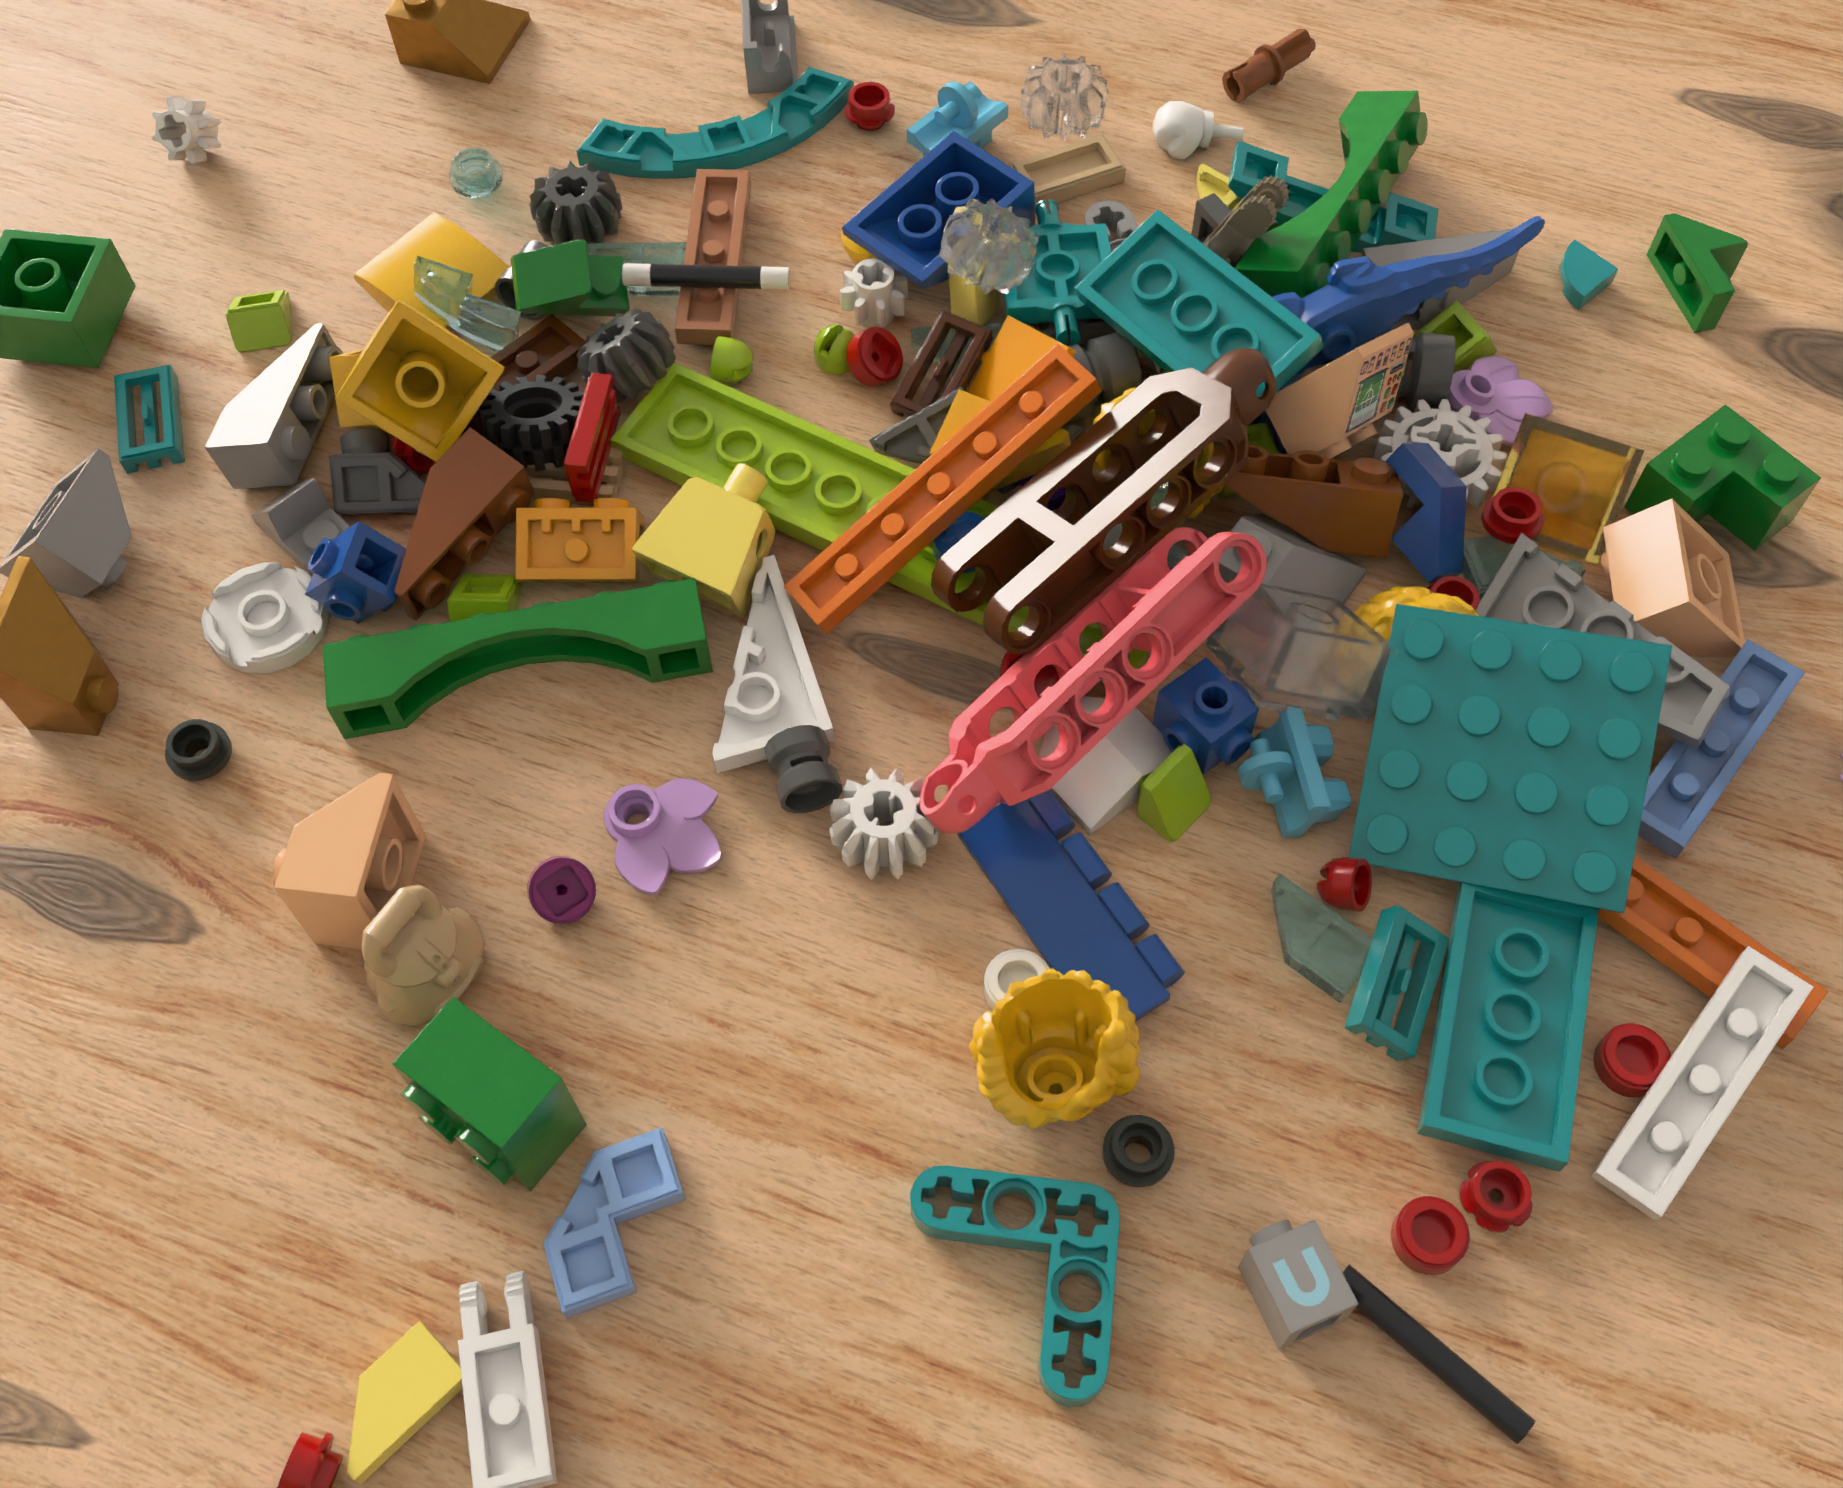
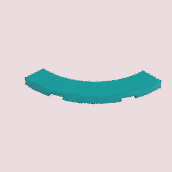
(722, 144)

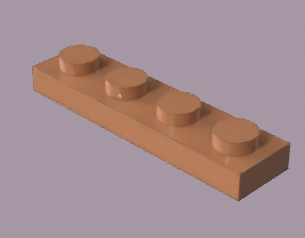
(713, 238)

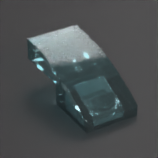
(450, 297)

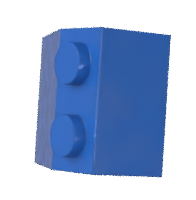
(909, 216)

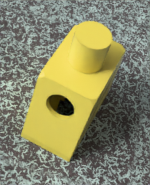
(712, 537)

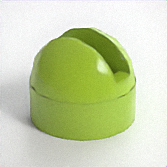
(730, 360)
(835, 360)

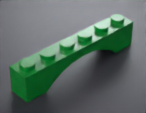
(1377, 141)
(397, 675)

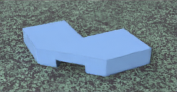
(586, 1243)

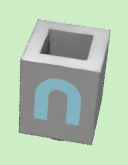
(1296, 1281)

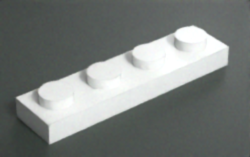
(1701, 1083)

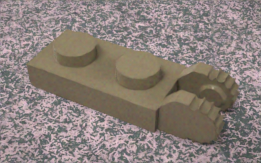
(1248, 219)

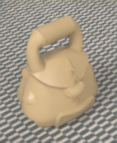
(420, 955)

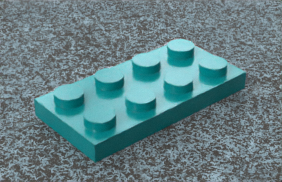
(1191, 305)
(1510, 1026)

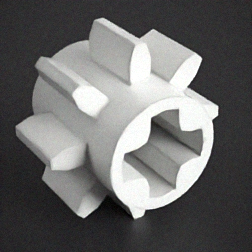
(172, 132)
(873, 293)

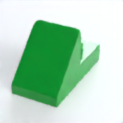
(1696, 267)
(569, 281)

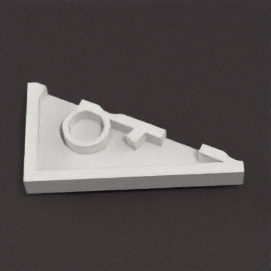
(772, 678)

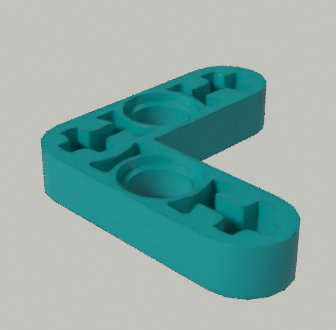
(1067, 1256)

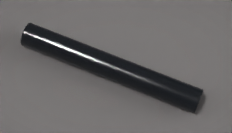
(1439, 1358)

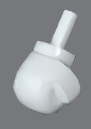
(1184, 127)

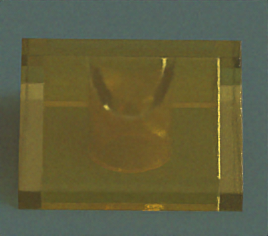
(1575, 478)

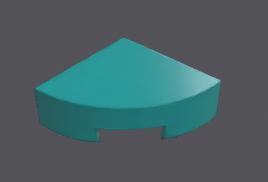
(1584, 274)

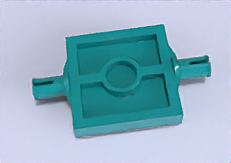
(1062, 261)

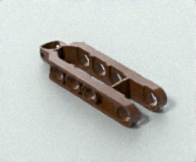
(1062, 566)

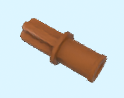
(1268, 65)

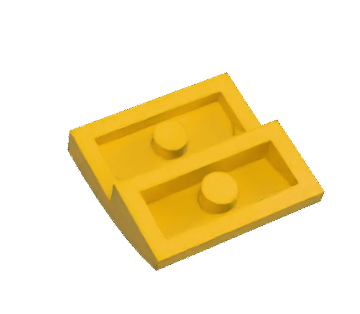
(437, 239)

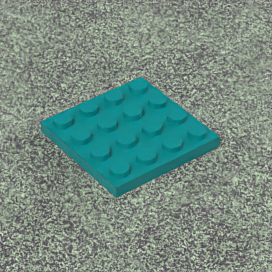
(1511, 756)

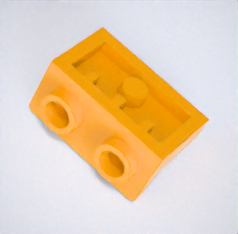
(577, 543)

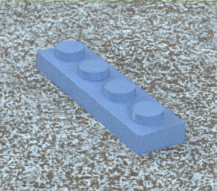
(1693, 779)

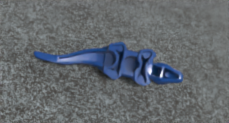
(1371, 299)

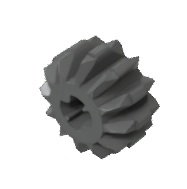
(575, 204)
(631, 350)

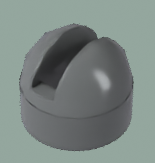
(364, 441)

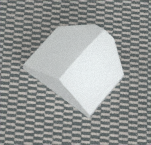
(1111, 772)

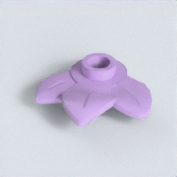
(1497, 393)
(668, 839)

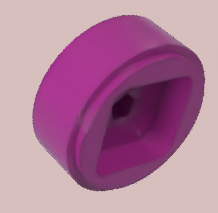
(561, 889)

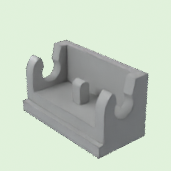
(768, 46)

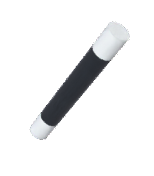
(706, 276)

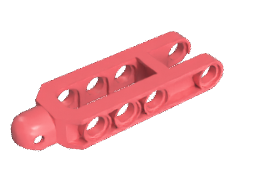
(1139, 610)

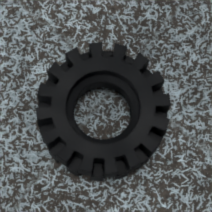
(532, 419)

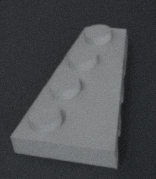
(1542, 593)

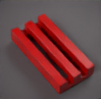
(591, 438)

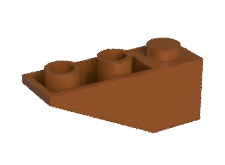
(1326, 500)
(461, 510)

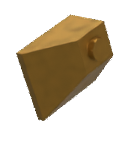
(455, 35)
(47, 661)

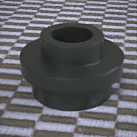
(192, 737)
(1146, 1132)

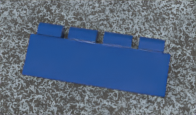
(1055, 900)

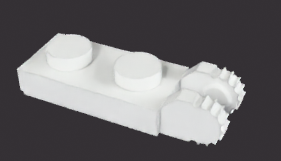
(505, 1392)

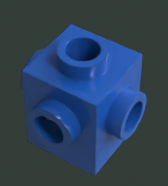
(355, 573)
(1206, 715)

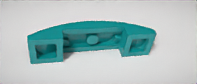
(1394, 222)

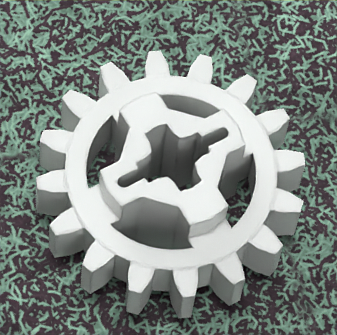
(1456, 440)

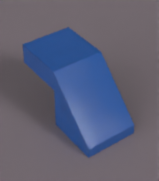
(1437, 530)

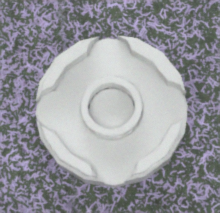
(264, 619)

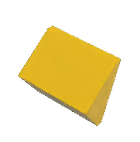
(419, 381)

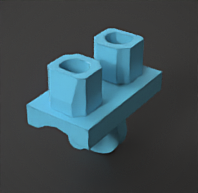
(958, 110)
(1289, 773)

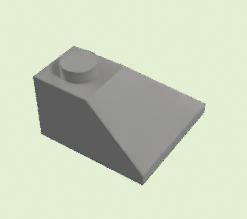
(78, 531)
(1294, 560)

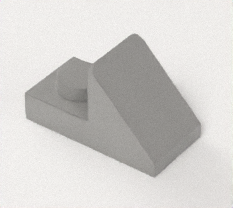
(300, 521)

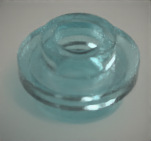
(475, 173)

